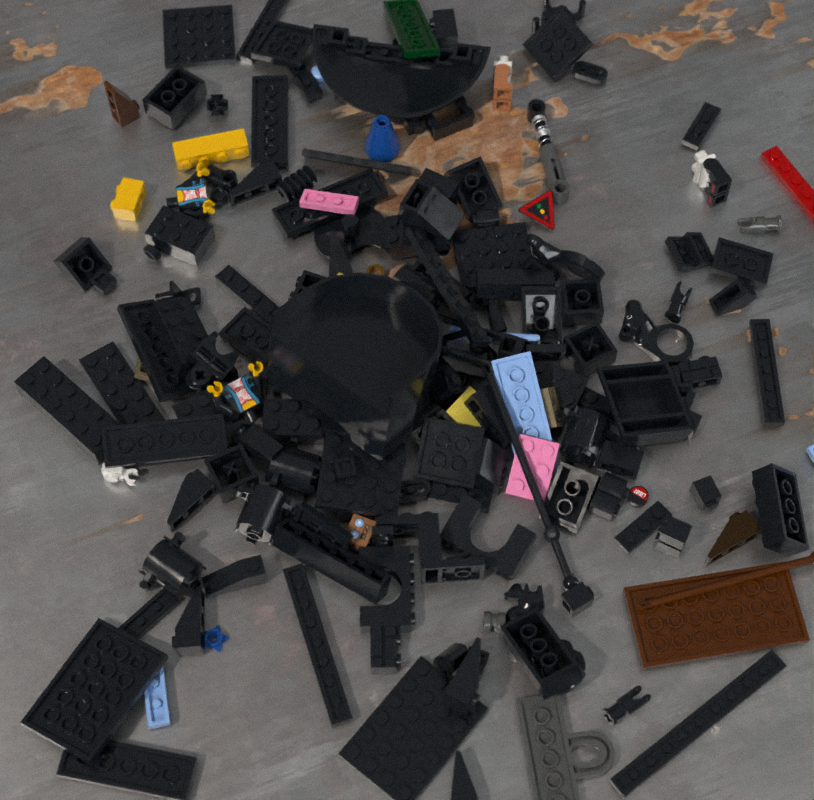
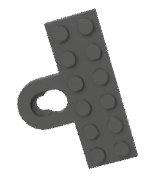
(550, 747)

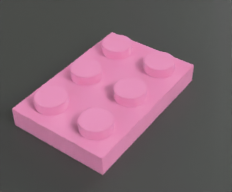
(541, 459)

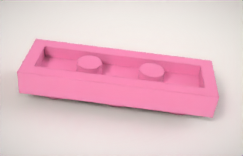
(329, 201)

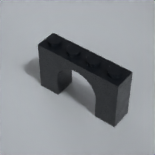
(505, 560)
(397, 562)

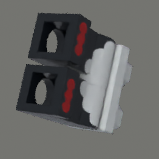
(711, 178)

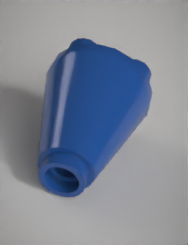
(382, 141)

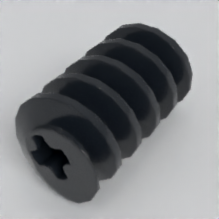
(296, 182)

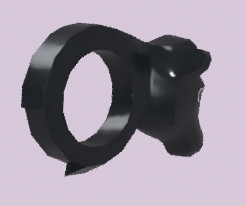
(571, 261)
(641, 331)

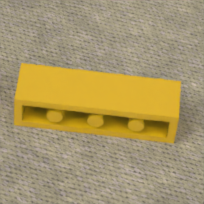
(211, 149)

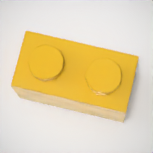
(128, 199)

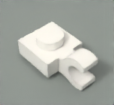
(119, 474)

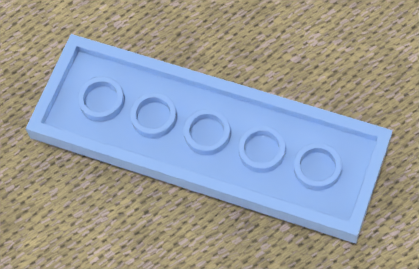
(523, 396)

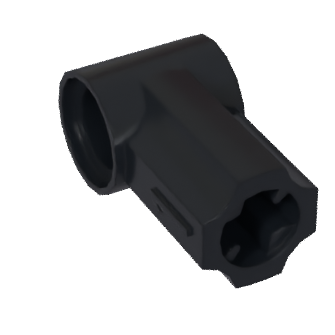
(224, 178)

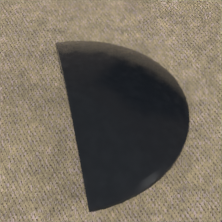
(385, 83)

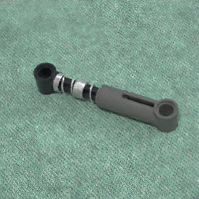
(548, 152)

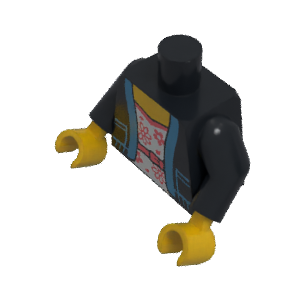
(192, 195)
(240, 396)

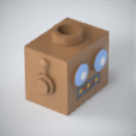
(362, 531)

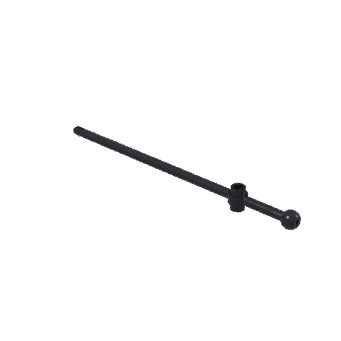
(569, 580)

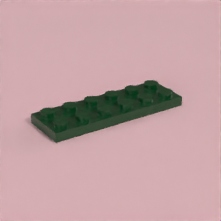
(411, 29)

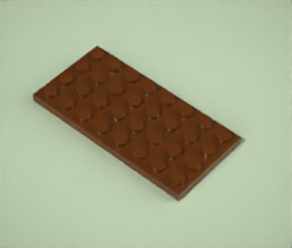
(715, 623)

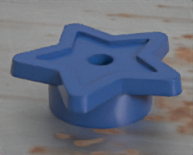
(221, 638)

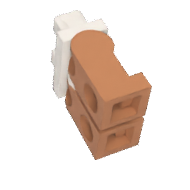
(502, 87)

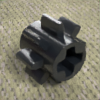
(217, 105)

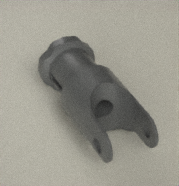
(760, 224)

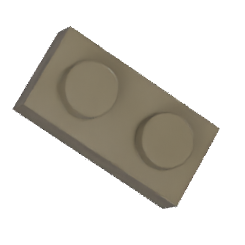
(551, 406)

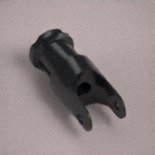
(677, 304)
(625, 706)

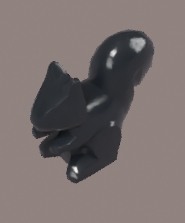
(526, 600)

